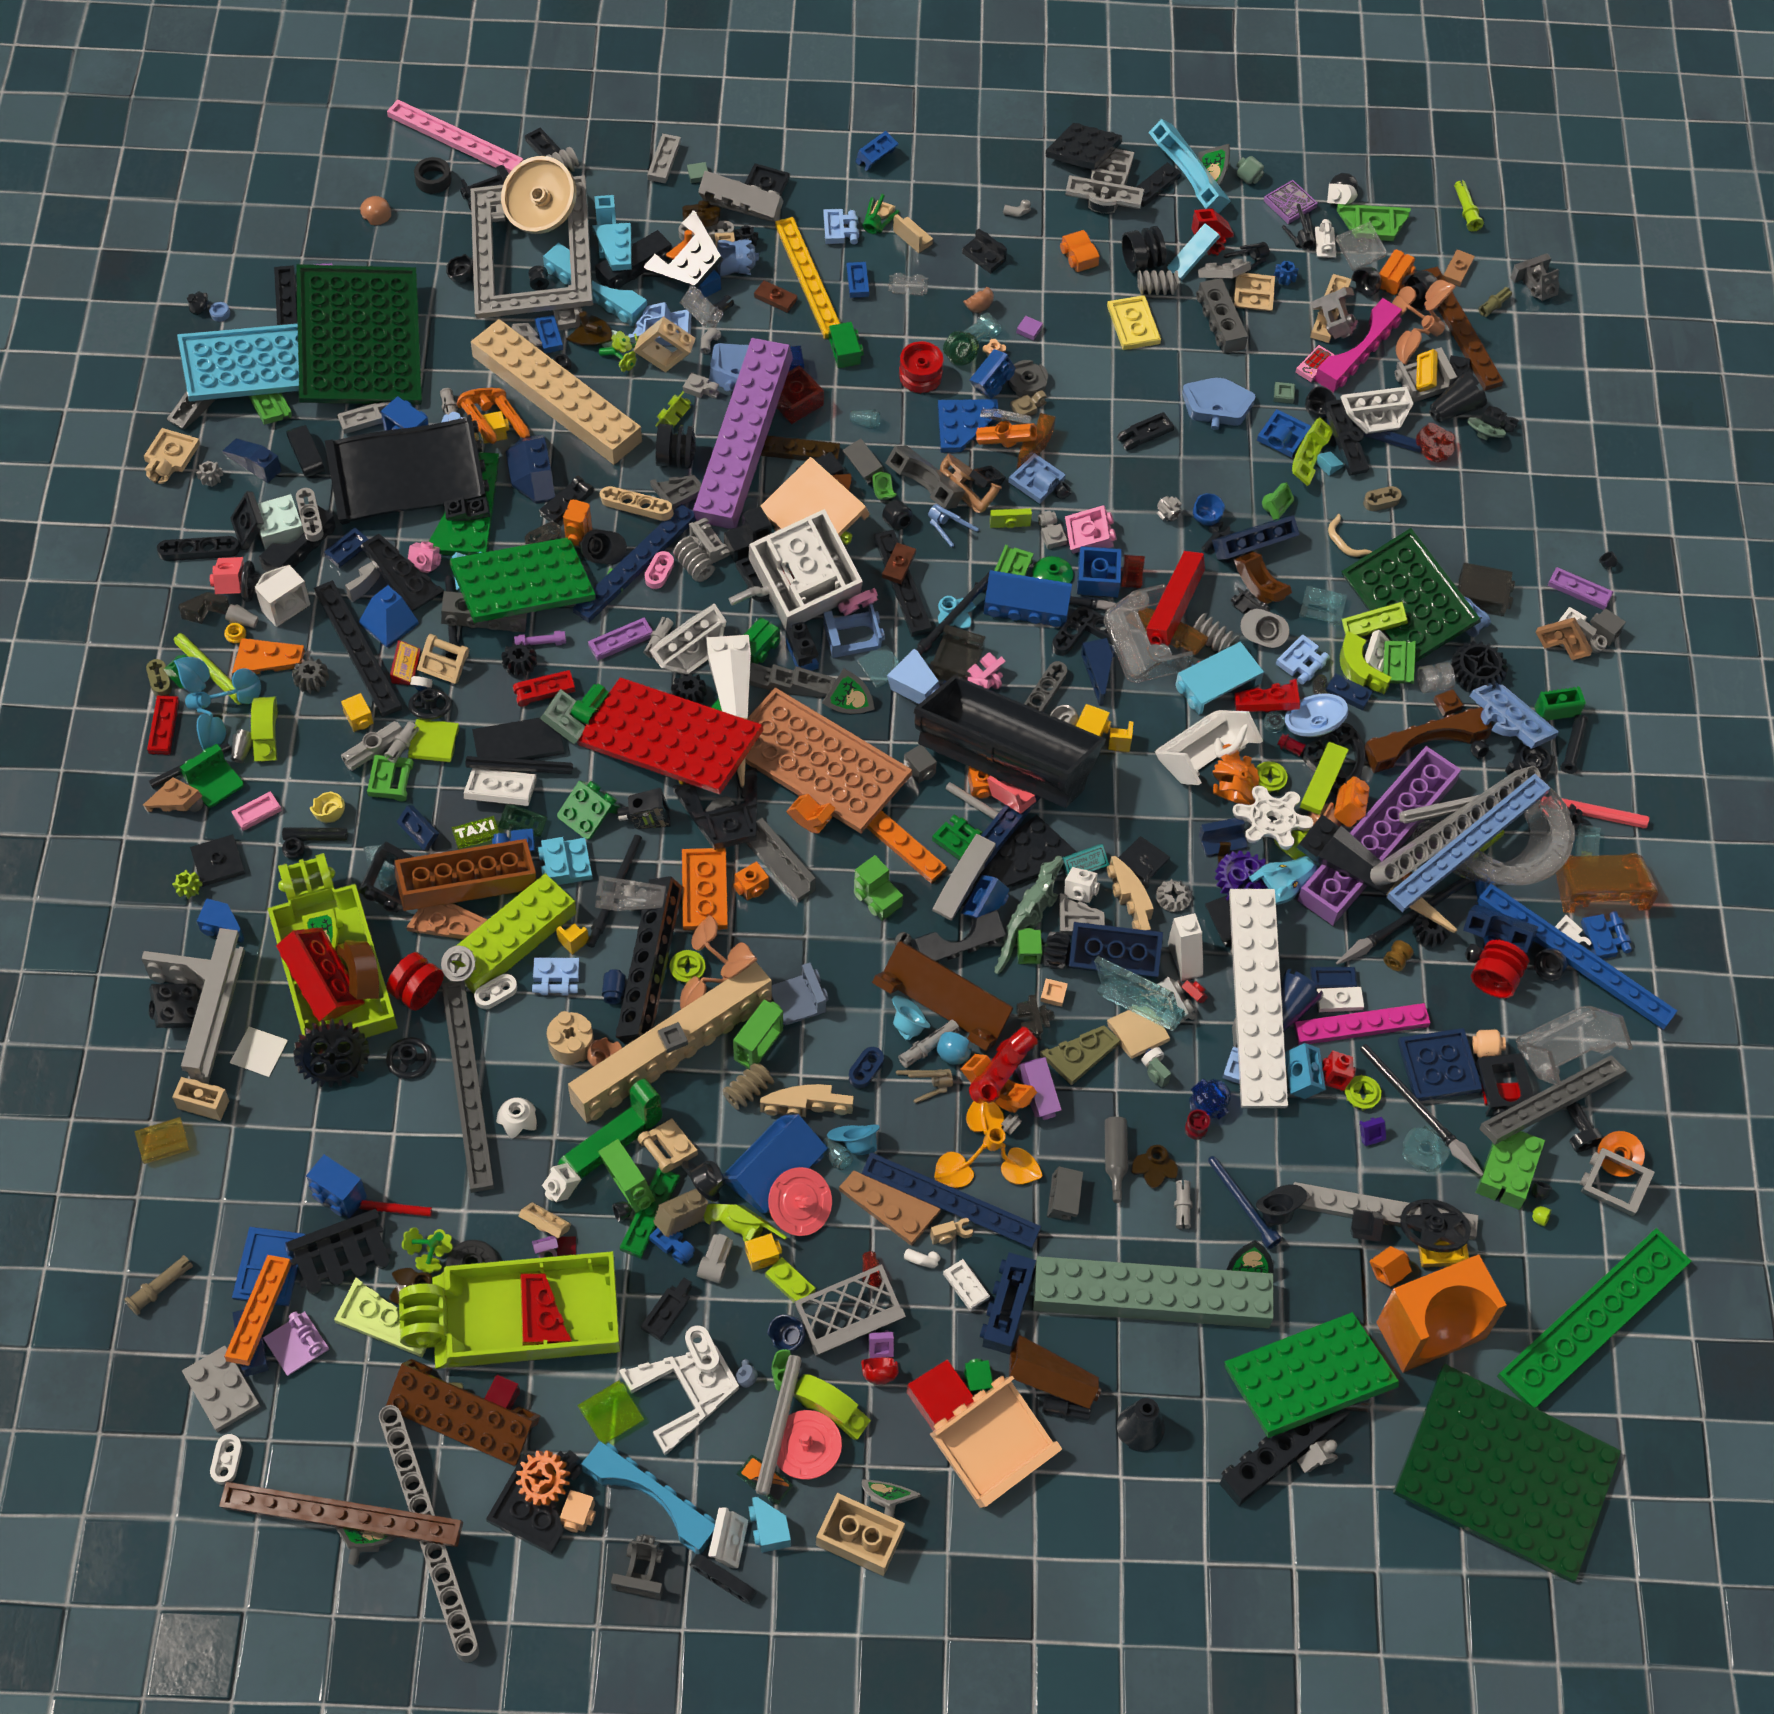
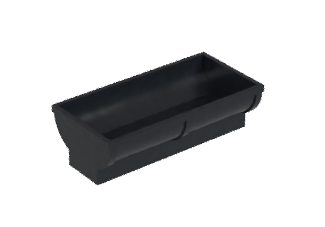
(1008, 740)

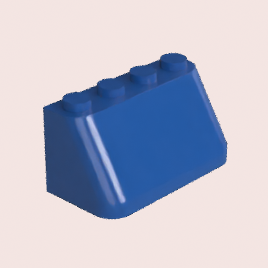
(781, 1147)

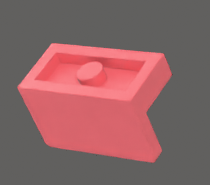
(1011, 795)

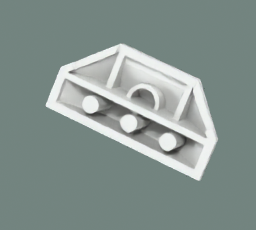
(1378, 409)
(687, 645)

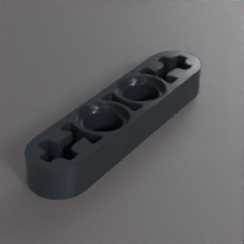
(198, 548)

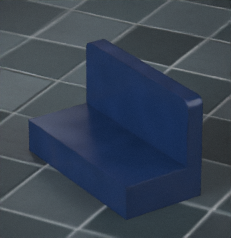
(1222, 831)

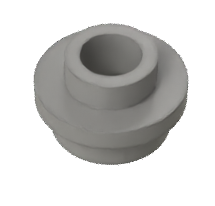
(1011, 1123)

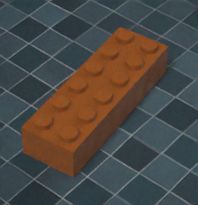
(464, 874)

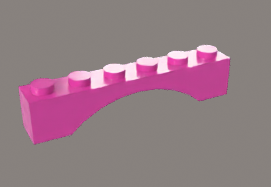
(1337, 368)

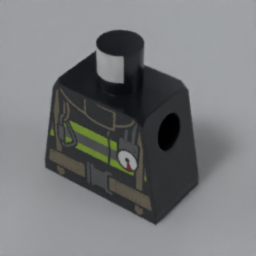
(646, 810)

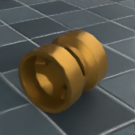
(1398, 955)

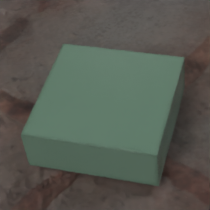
(696, 171)
(1284, 392)

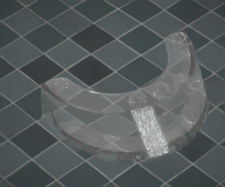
(1545, 854)

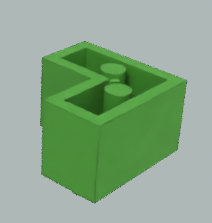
(875, 889)

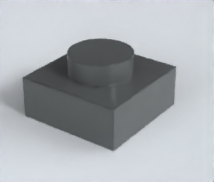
(672, 1037)

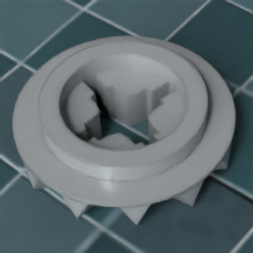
(1167, 901)
(455, 954)

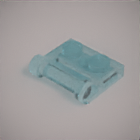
(1323, 601)

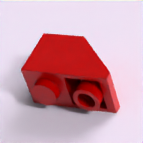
(1213, 220)

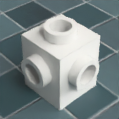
(1081, 885)

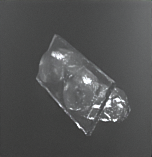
(915, 284)

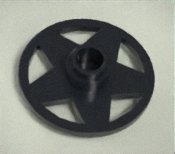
(1435, 1225)

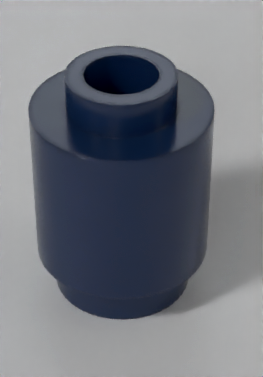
(613, 986)

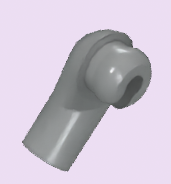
(1018, 211)
(711, 334)

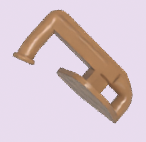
(959, 477)

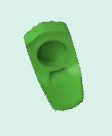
(883, 486)
(778, 1367)

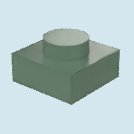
(1158, 1072)

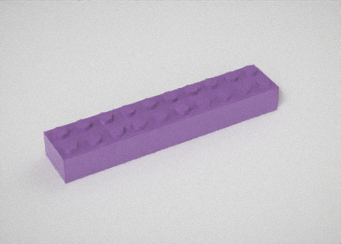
(743, 433)
(1381, 832)

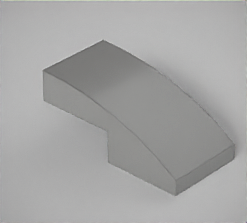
(359, 586)

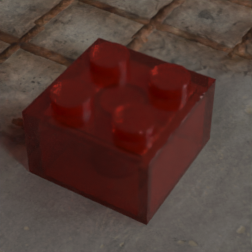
(799, 395)

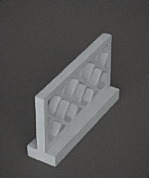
(856, 1329)

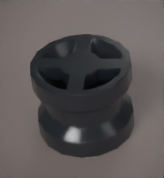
(538, 278)

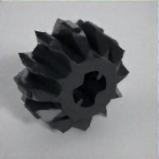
(519, 659)
(689, 688)
(1429, 931)
(1057, 950)

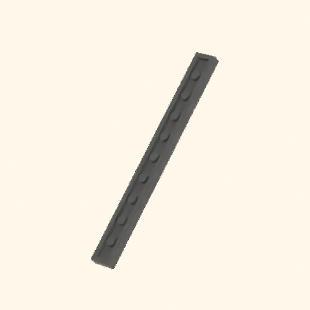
(467, 1087)

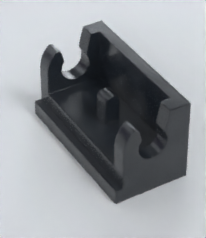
(1220, 915)

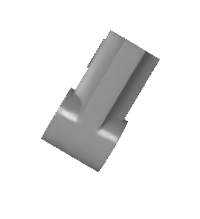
(714, 1263)

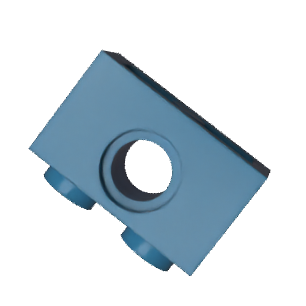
(1304, 1071)

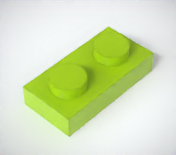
(789, 1280)

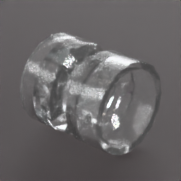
(1436, 677)

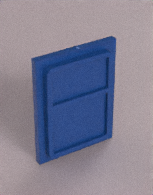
(258, 1245)

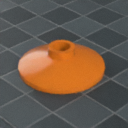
(1628, 1145)

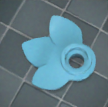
(963, 620)

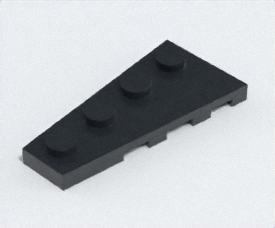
(400, 573)

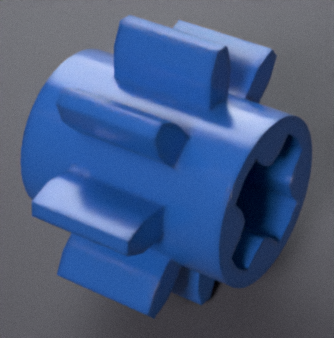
(1286, 272)

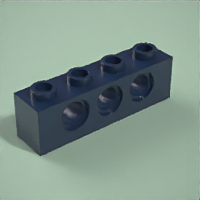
(1255, 537)

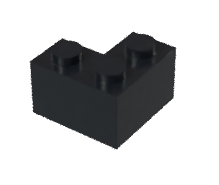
(754, 527)

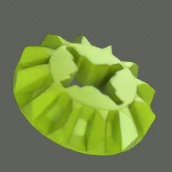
(1277, 772)
(680, 960)
(1370, 1087)

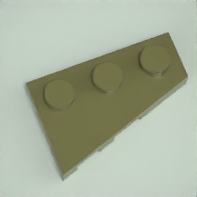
(1079, 1055)

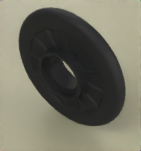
(471, 1250)

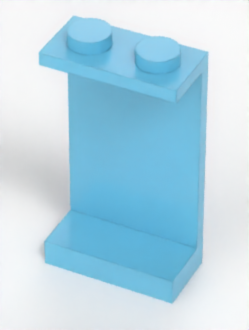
(1218, 676)

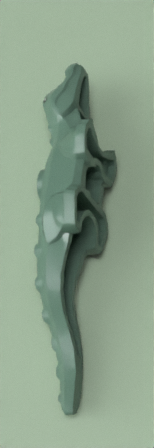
(1031, 908)

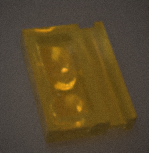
(162, 1140)

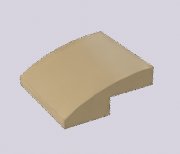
(1254, 291)
(1137, 1033)

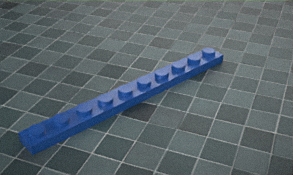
(1582, 959)

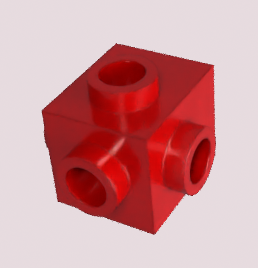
(1338, 1070)

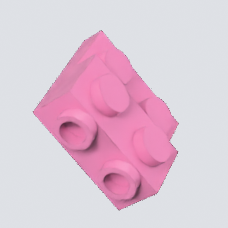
(1090, 529)

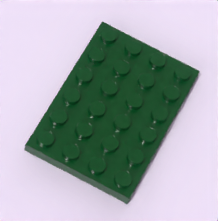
(1410, 574)

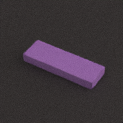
(1580, 588)
(620, 639)

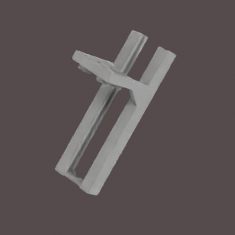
(217, 982)

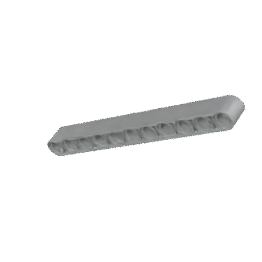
(1447, 830)
(442, 1564)

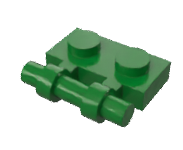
(952, 839)

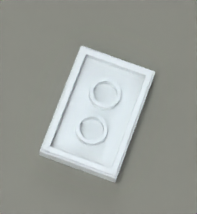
(500, 786)

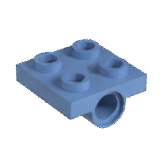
(1036, 478)

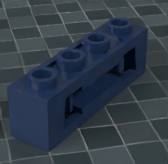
(1017, 1267)

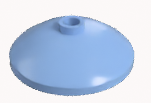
(1317, 715)

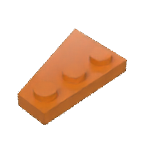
(267, 655)

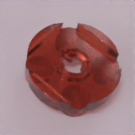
(1433, 433)

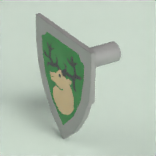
(887, 1494)

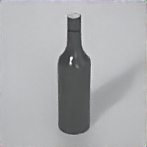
(1116, 1153)

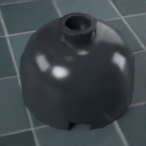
(1420, 282)

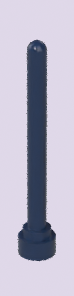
(1269, 1237)

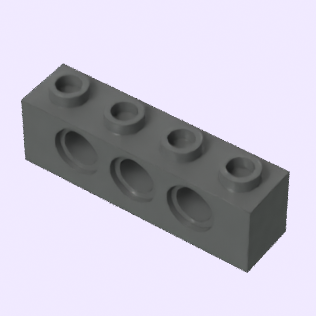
(1222, 315)
(456, 613)

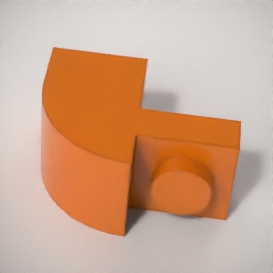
(810, 814)

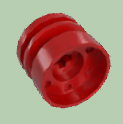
(1499, 968)

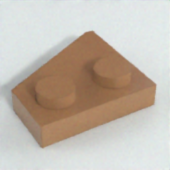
(173, 796)

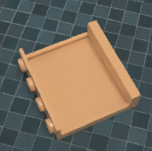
(809, 492)
(994, 1441)

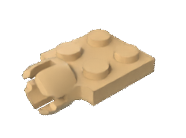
(168, 454)

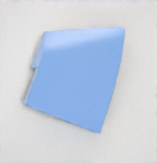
(654, 313)

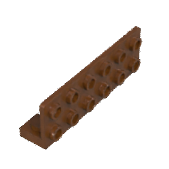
(945, 994)
(461, 1413)

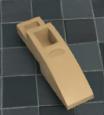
(1130, 892)
(800, 1098)

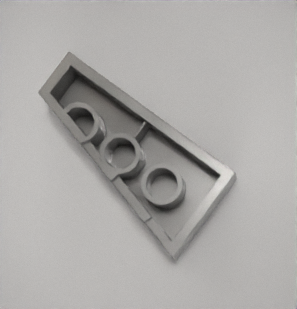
(740, 197)

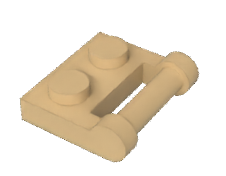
(440, 665)
(674, 1143)

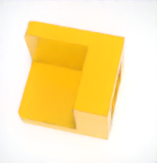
(1121, 738)
(572, 938)

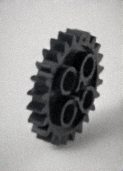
(331, 1052)

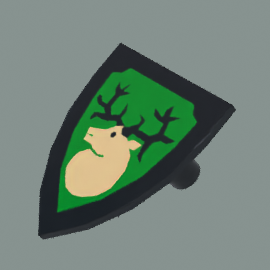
(1252, 1258)

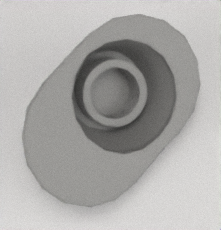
(1264, 628)

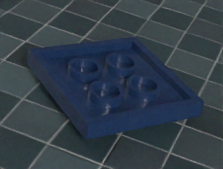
(1439, 1064)

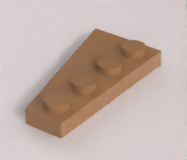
(893, 1208)

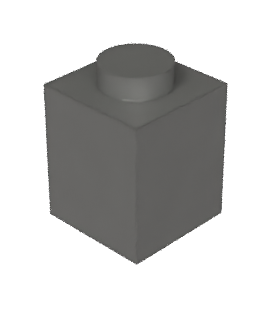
(1608, 625)
(921, 763)

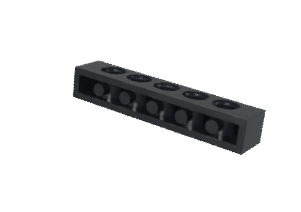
(1242, 1489)

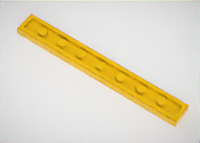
(807, 274)

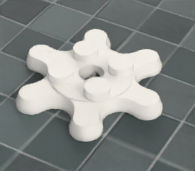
(1280, 808)

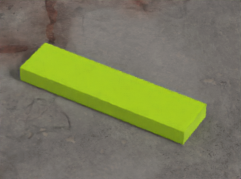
(1324, 778)

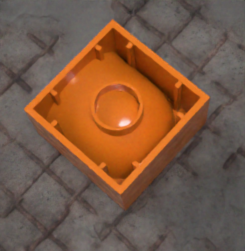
(1440, 1313)

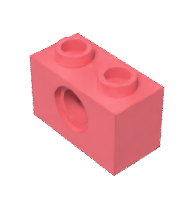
(227, 575)

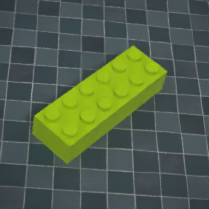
(516, 930)

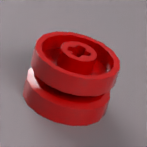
(921, 367)
(415, 981)

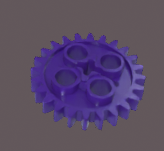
(1235, 871)

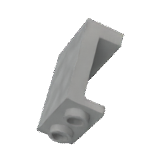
(1408, 374)

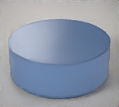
(219, 311)

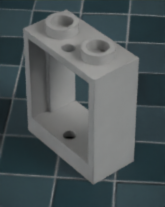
(1588, 1178)

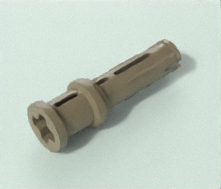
(150, 1291)

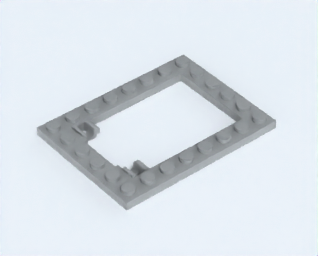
(483, 204)

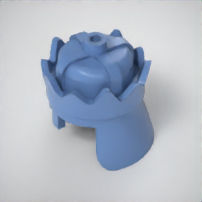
(737, 257)

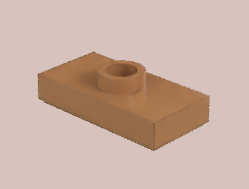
(1458, 267)

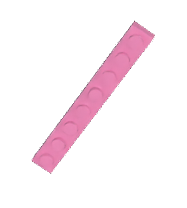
(452, 136)

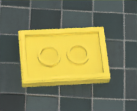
(1133, 322)

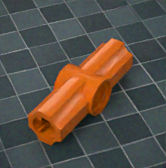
(1006, 434)

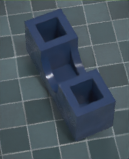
(1487, 922)

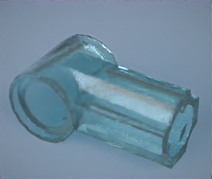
(985, 327)

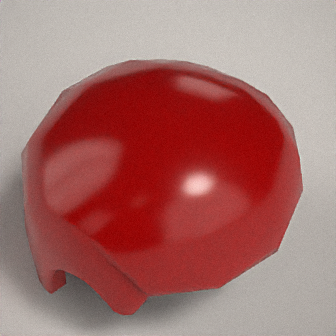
(879, 1370)

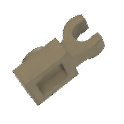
(1027, 405)

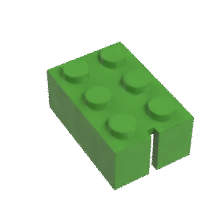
(1510, 1167)

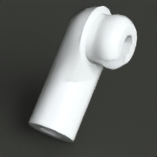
(915, 1257)

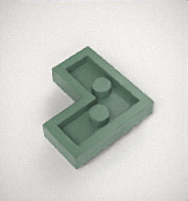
(559, 718)

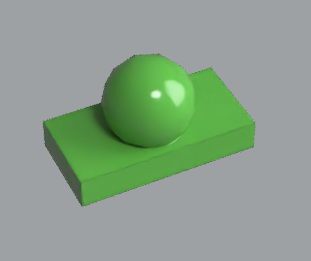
(1279, 501)

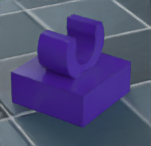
(1373, 1131)

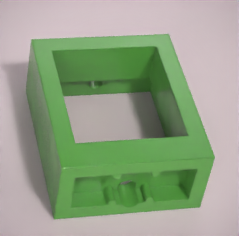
(758, 1034)
(627, 1176)

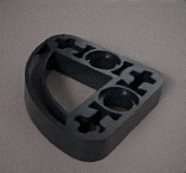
(1352, 738)

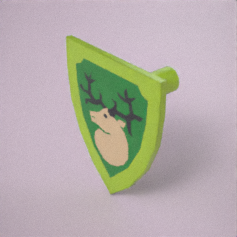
(327, 920)

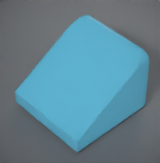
(1329, 462)

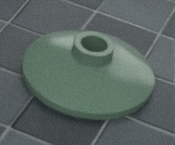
(1484, 429)

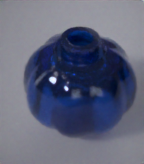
(1211, 1097)

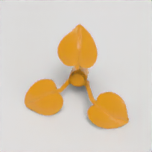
(1018, 1166)

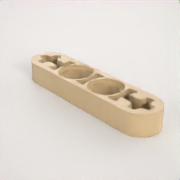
(614, 497)

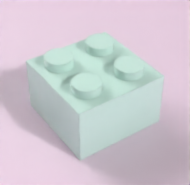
(280, 521)

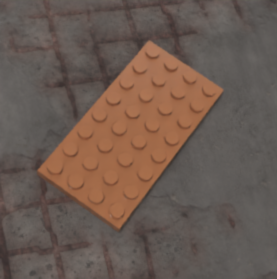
(823, 760)

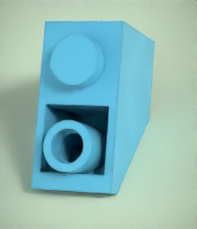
(771, 1525)

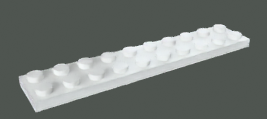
(1258, 998)

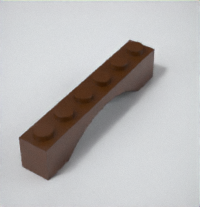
(1464, 727)

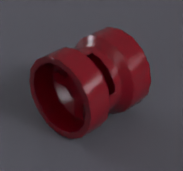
(1195, 1120)

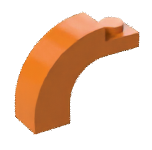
(1011, 1095)

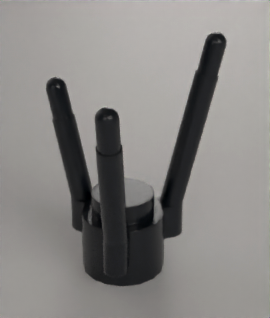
(1305, 236)
(1257, 251)

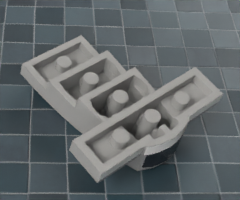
(1108, 185)

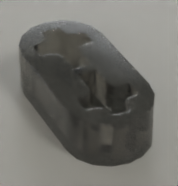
(542, 533)

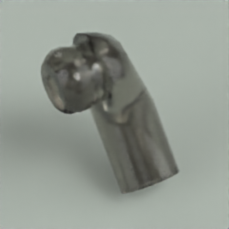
(1319, 685)

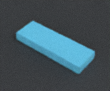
(1193, 251)

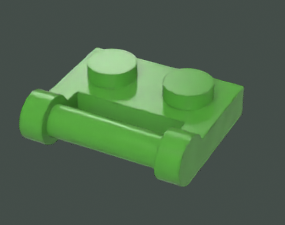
(382, 778)

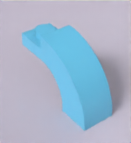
(604, 213)

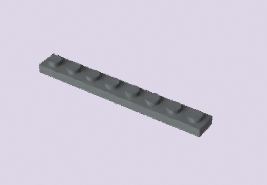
(1552, 1099)

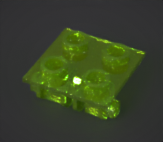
(610, 1412)

